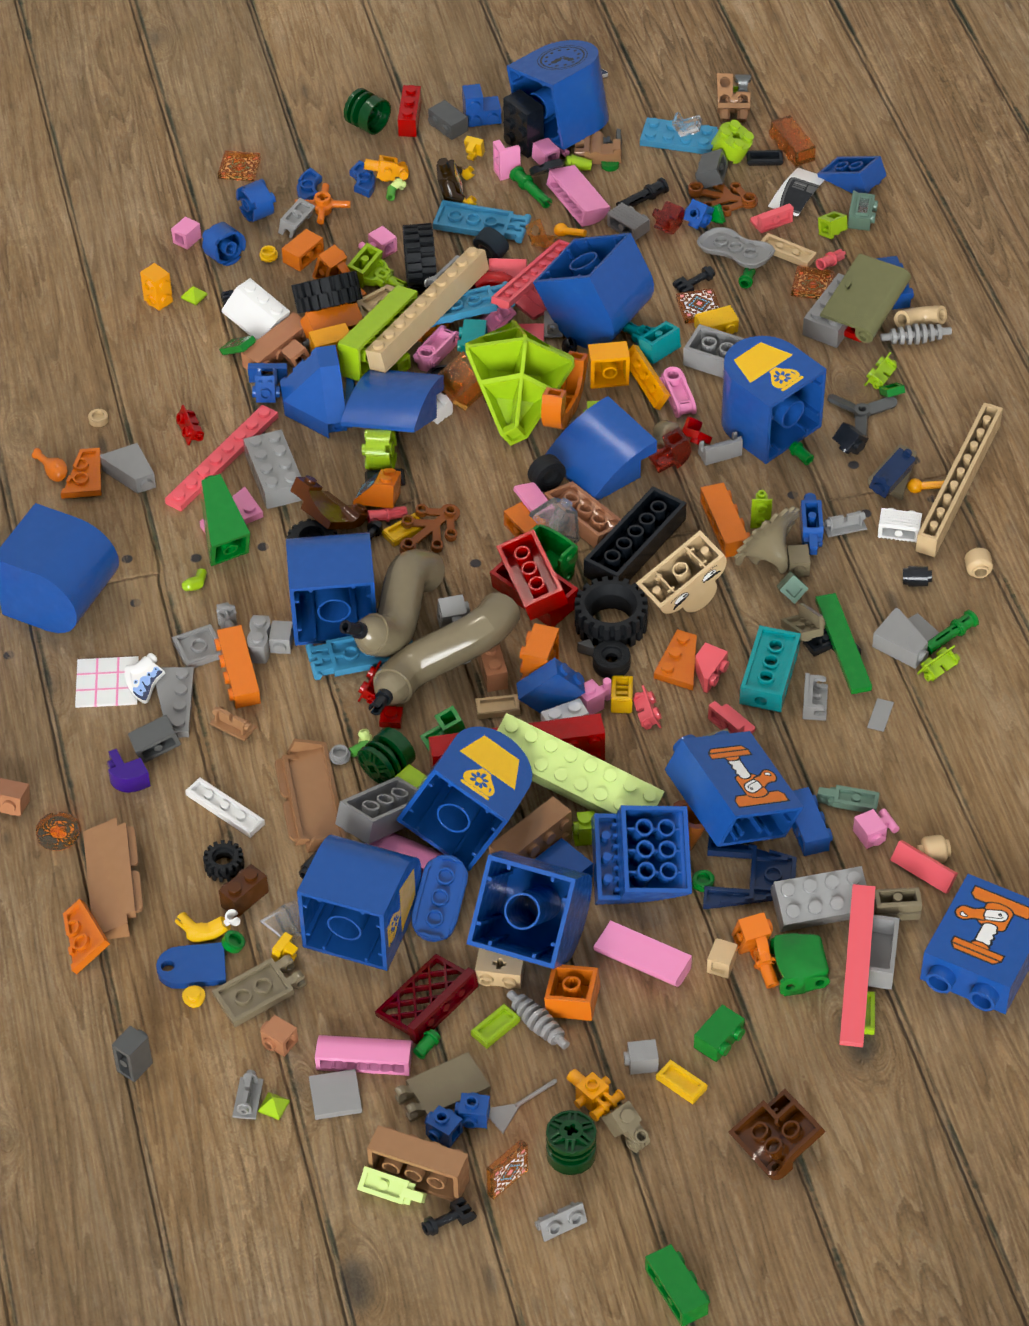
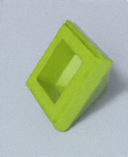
(194, 295)
(273, 1105)

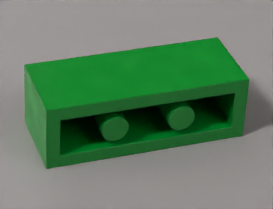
(677, 1285)

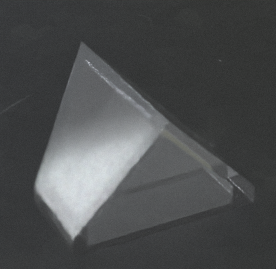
(284, 920)

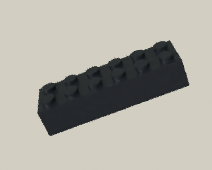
(636, 537)

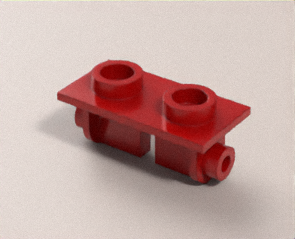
(189, 425)
(367, 688)

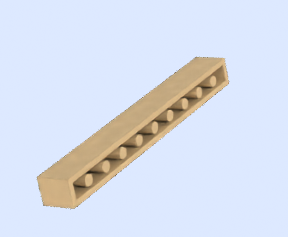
(427, 309)
(959, 480)

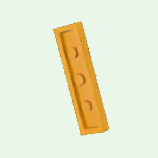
(647, 378)

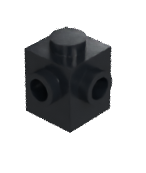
(850, 439)

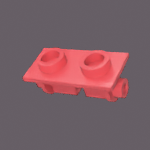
(651, 714)

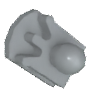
(226, 615)

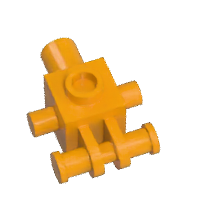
(387, 168)
(594, 1093)

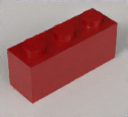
(409, 111)

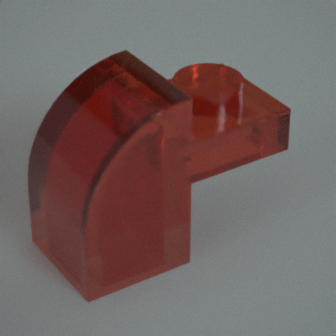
(669, 218)
(675, 452)

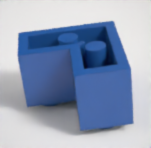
(480, 109)

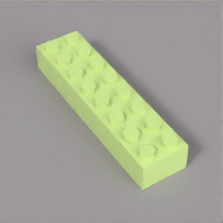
(577, 773)

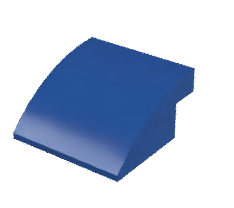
(393, 401)
(603, 449)
(641, 854)

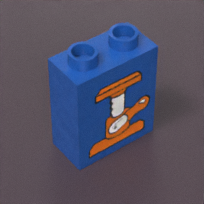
(733, 788)
(980, 946)

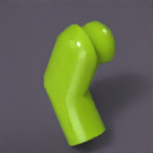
(196, 582)

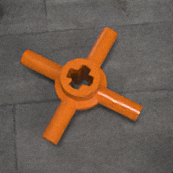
(324, 203)

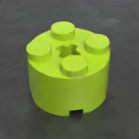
(734, 141)
(379, 449)

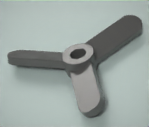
(863, 411)

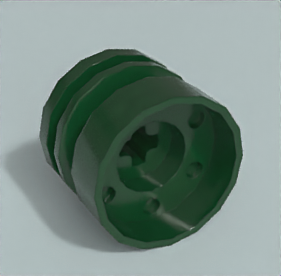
(367, 111)
(386, 755)
(571, 1142)

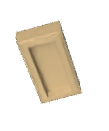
(497, 706)

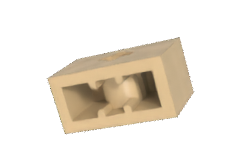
(499, 970)

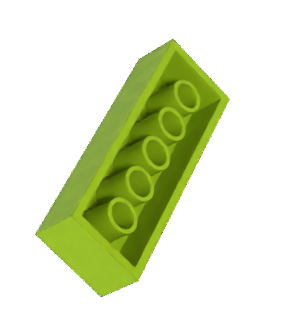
(352, 347)

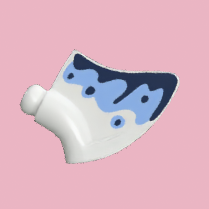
(143, 677)

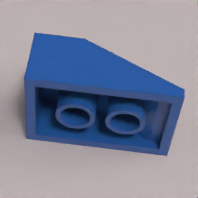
(854, 172)

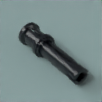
(649, 192)

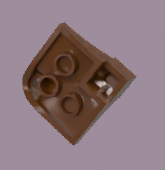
(326, 507)
(777, 1134)

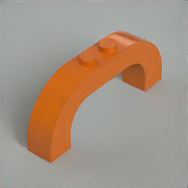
(561, 404)

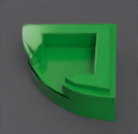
(717, 215)

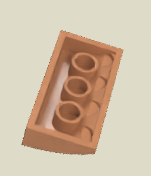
(593, 518)

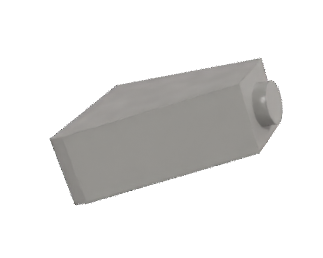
(129, 468)
(901, 640)

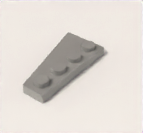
(175, 697)

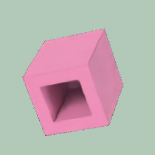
(186, 233)

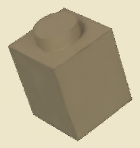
(799, 560)

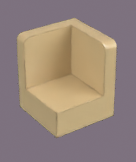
(722, 958)

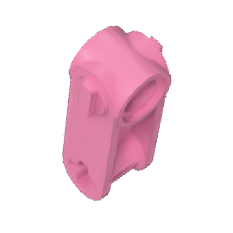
(436, 348)
(681, 396)

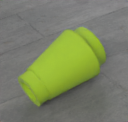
(581, 163)

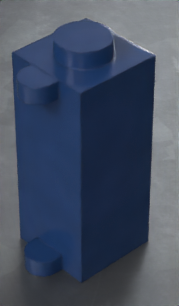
(892, 472)

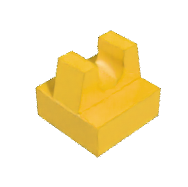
(474, 147)
(284, 947)

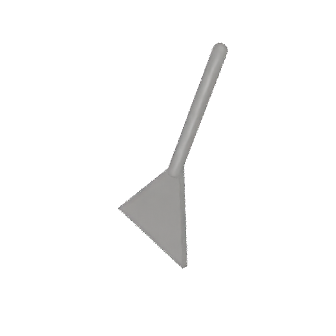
(502, 1115)

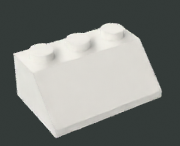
(254, 309)

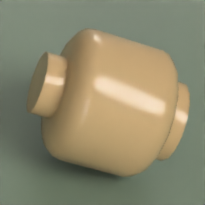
(978, 562)
(936, 847)

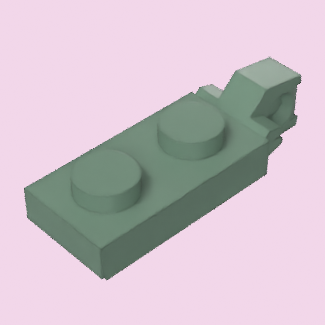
(848, 798)

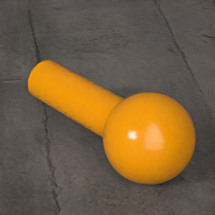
(561, 230)
(916, 485)

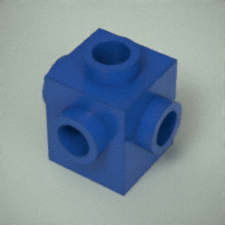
(698, 214)
(473, 1110)
(443, 1126)

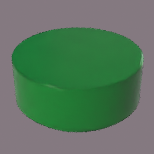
(609, 166)
(701, 879)
(233, 941)

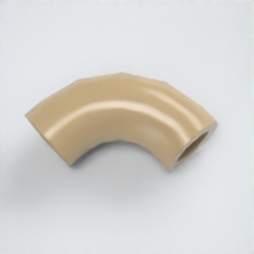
(924, 315)

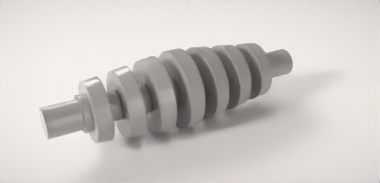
(915, 333)
(538, 1019)

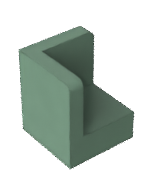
(792, 587)

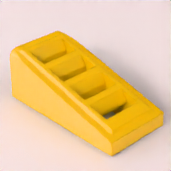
(621, 695)

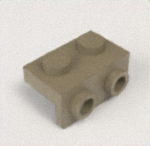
(808, 623)

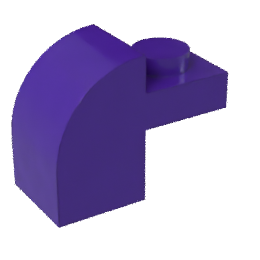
(127, 776)

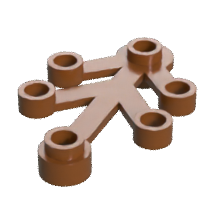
(745, 199)
(431, 526)

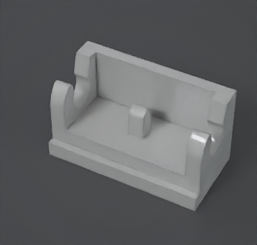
(295, 216)
(721, 451)
(815, 698)

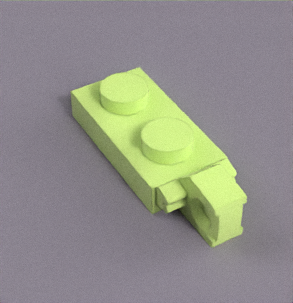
(389, 1187)

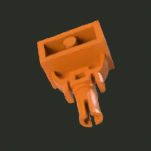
(332, 263)
(753, 936)

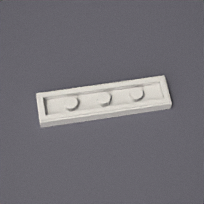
(225, 807)

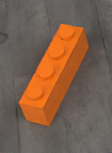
(723, 518)
(238, 667)

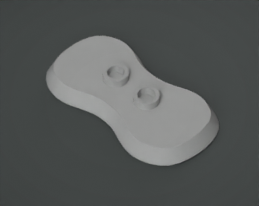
(730, 244)

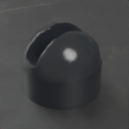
(566, 345)

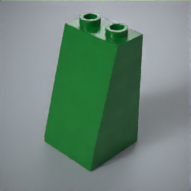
(224, 526)

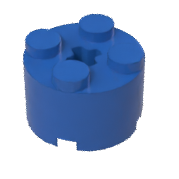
(255, 200)
(223, 243)

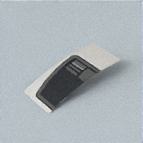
(796, 190)

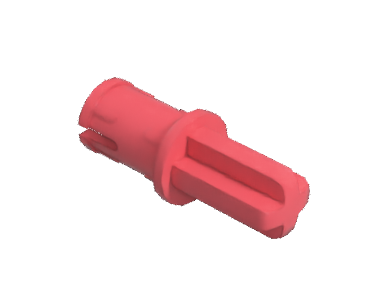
(830, 259)
(386, 514)

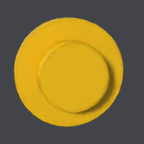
(268, 254)
(193, 996)

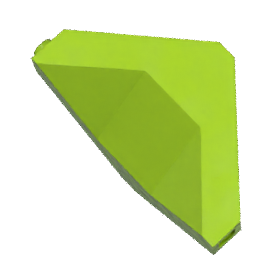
(514, 374)

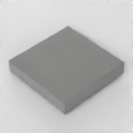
(197, 646)
(335, 1094)

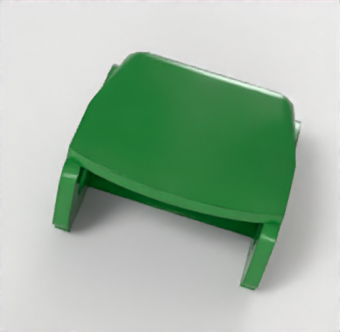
(559, 550)
(800, 962)

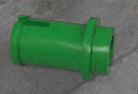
(746, 279)
(797, 449)
(426, 1043)

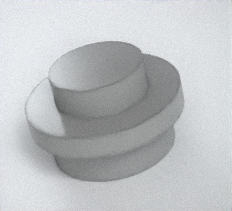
(339, 754)

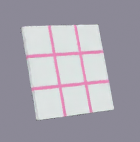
(103, 682)

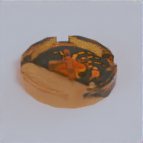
(58, 831)

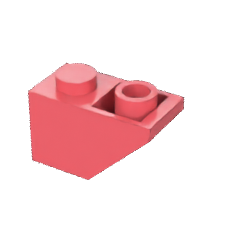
(709, 665)

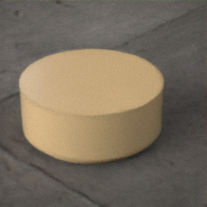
(98, 418)

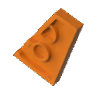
(85, 476)
(678, 661)
(84, 935)

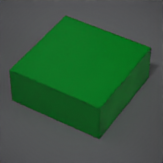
(892, 389)

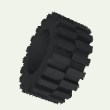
(419, 254)
(327, 292)
(611, 595)

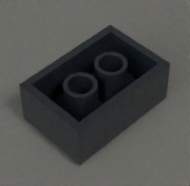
(523, 121)

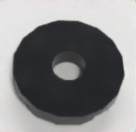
(544, 168)

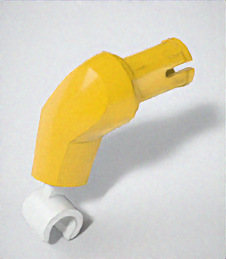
(208, 931)

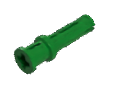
(526, 183)
(957, 628)

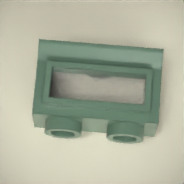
(861, 211)

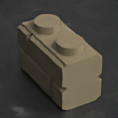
(898, 903)

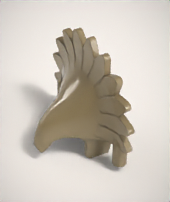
(769, 541)

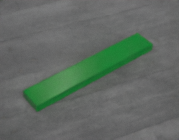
(843, 644)

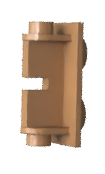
(232, 724)

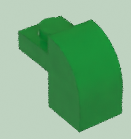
(448, 723)

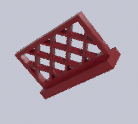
(440, 1005)

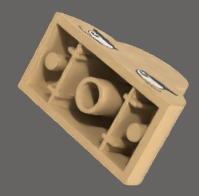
(685, 576)

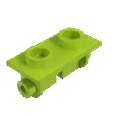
(885, 366)
(760, 509)
(932, 668)

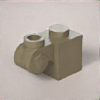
(626, 1121)

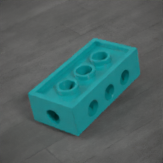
(774, 646)

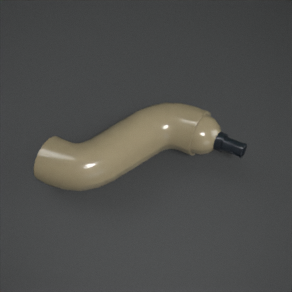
(399, 604)
(444, 650)

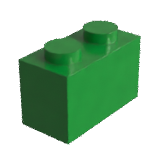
(719, 1033)

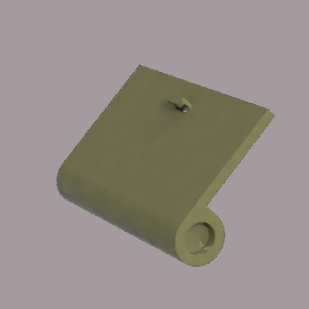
(871, 296)

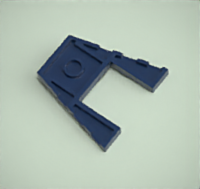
(765, 870)

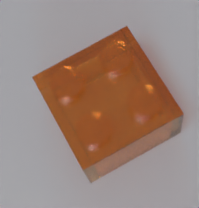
(460, 382)

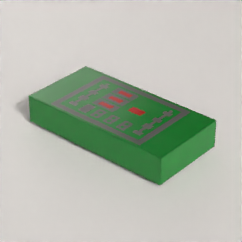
(237, 345)

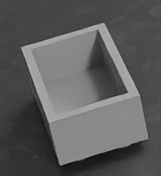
(883, 951)

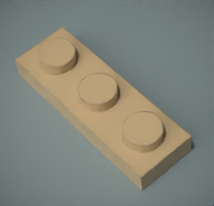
(790, 251)

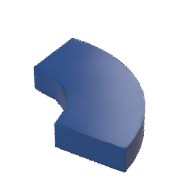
(364, 179)
(307, 184)

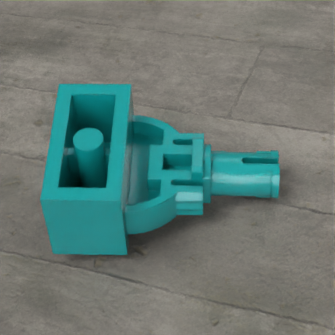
(655, 341)

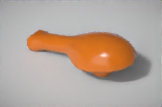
(54, 467)

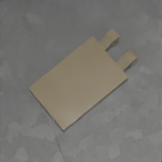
(258, 989)
(442, 1086)

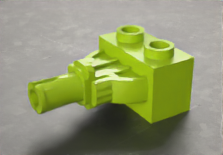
(373, 269)

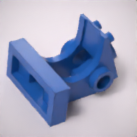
(266, 385)

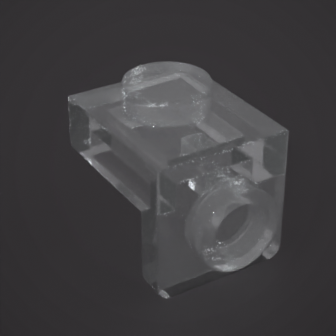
(686, 126)

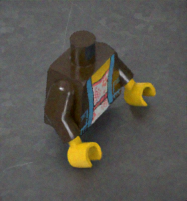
(450, 181)

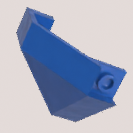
(315, 392)

